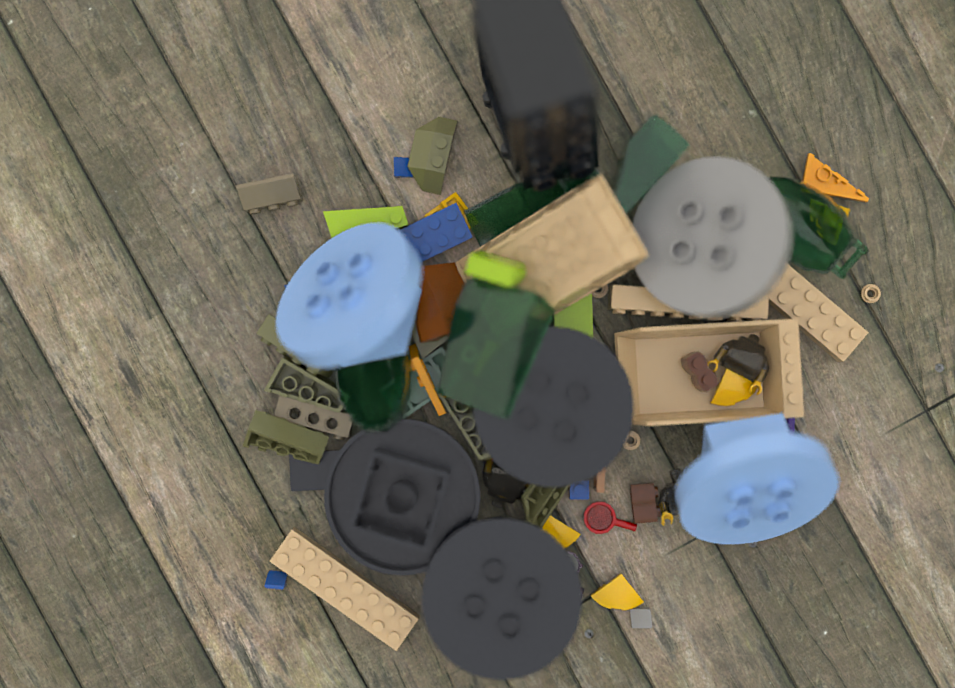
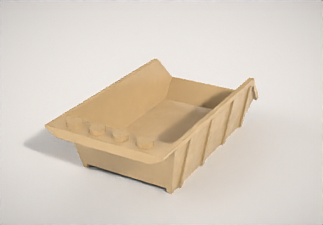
(570, 245)
(665, 390)

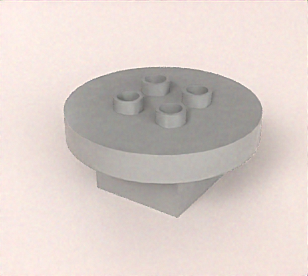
(713, 237)

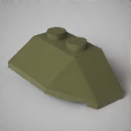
(431, 153)
(540, 502)

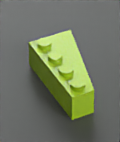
(342, 220)

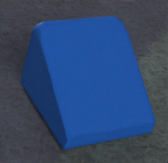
(401, 168)
(276, 580)

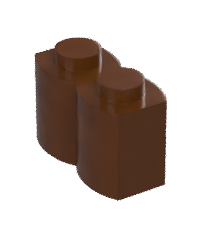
(701, 376)
(644, 502)

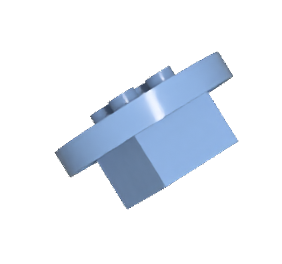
(352, 299)
(754, 482)

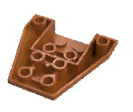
(440, 291)

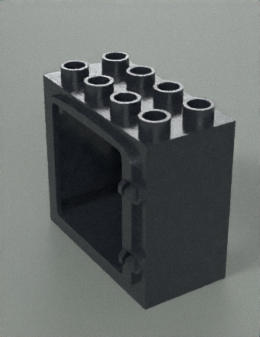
(537, 89)

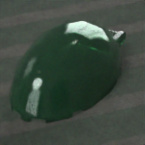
(819, 229)
(375, 392)

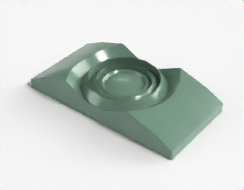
(419, 395)

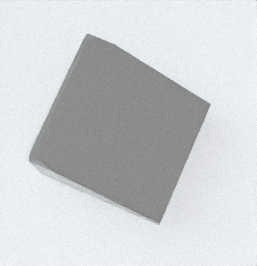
(641, 617)

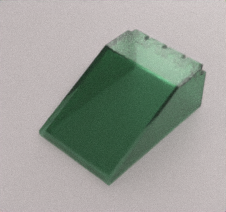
(646, 160)
(492, 344)

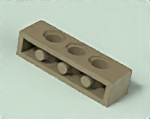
(285, 406)

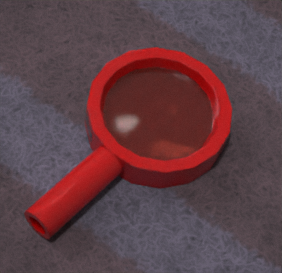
(601, 518)

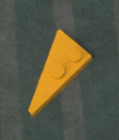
(830, 182)
(424, 378)

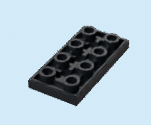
(310, 476)

